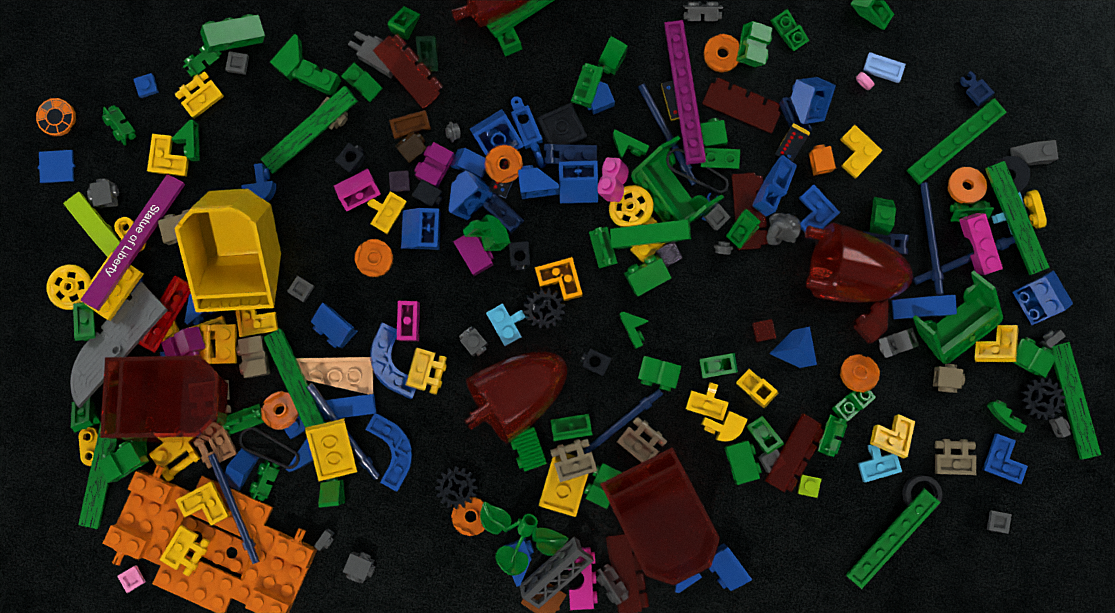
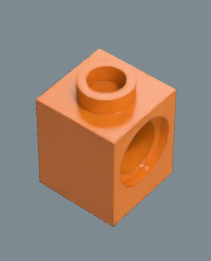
(822, 159)

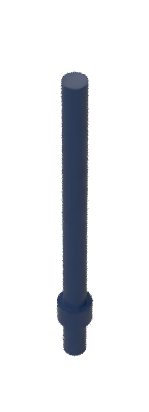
(667, 133)
(1001, 244)
(937, 274)
(644, 404)
(365, 461)
(248, 543)

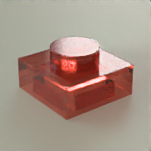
(764, 330)

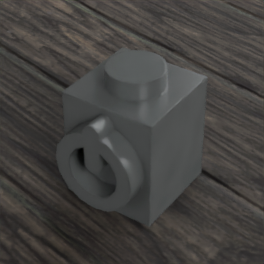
(103, 194)
(473, 341)
(359, 567)

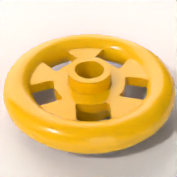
(647, 207)
(62, 272)

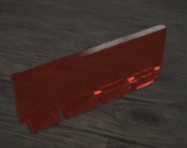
(407, 73)
(738, 106)
(744, 195)
(791, 457)
(625, 566)

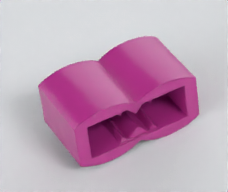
(614, 176)

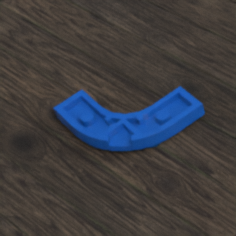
(382, 363)
(400, 450)

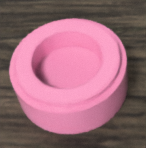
(864, 81)

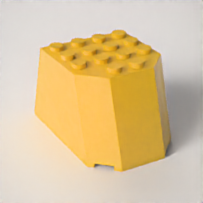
(230, 251)

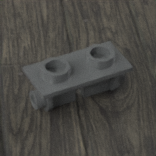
(710, 11)
(616, 591)

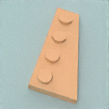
(345, 373)

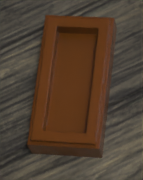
(410, 123)

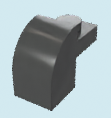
(898, 342)

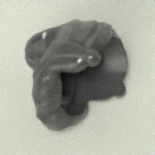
(783, 227)

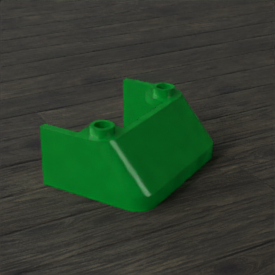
(669, 197)
(972, 322)

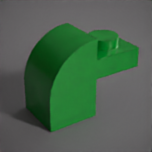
(492, 232)

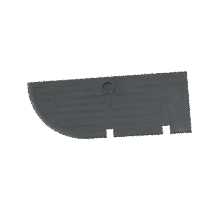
(117, 340)

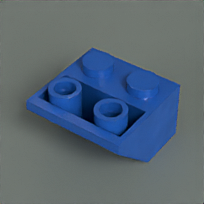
(578, 182)
(421, 229)
(1043, 298)

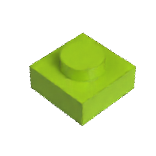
(809, 486)

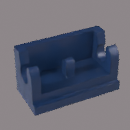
(791, 115)
(500, 210)

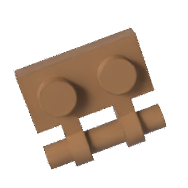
(221, 445)

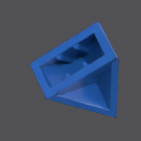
(796, 348)

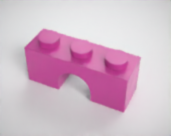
(985, 255)
(583, 595)

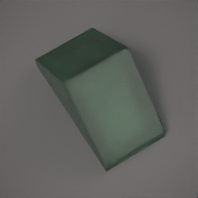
(427, 51)

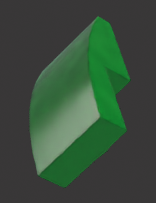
(789, 30)
(852, 404)
(1002, 413)

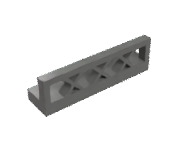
(551, 570)

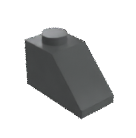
(1037, 152)

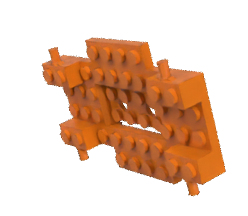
(153, 519)

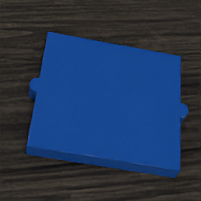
(56, 166)

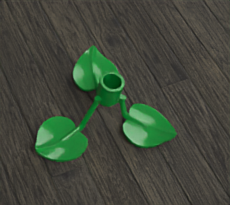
(510, 560)

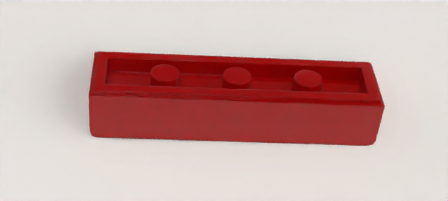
(173, 300)

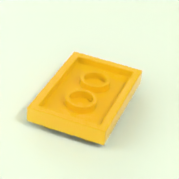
(119, 293)
(331, 449)
(564, 495)

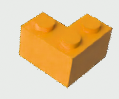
(562, 273)

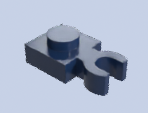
(977, 91)

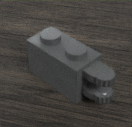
(367, 55)

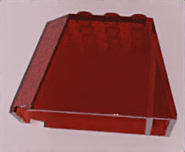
(162, 399)
(663, 518)

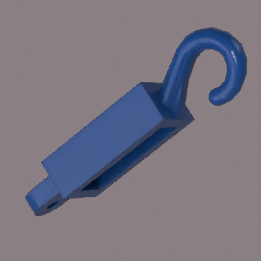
(529, 131)

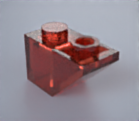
(874, 323)

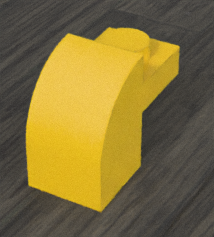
(757, 388)
(729, 429)

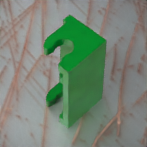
(587, 85)
(571, 427)

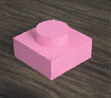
(131, 579)

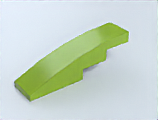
(93, 223)

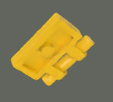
(202, 98)
(420, 370)
(180, 546)

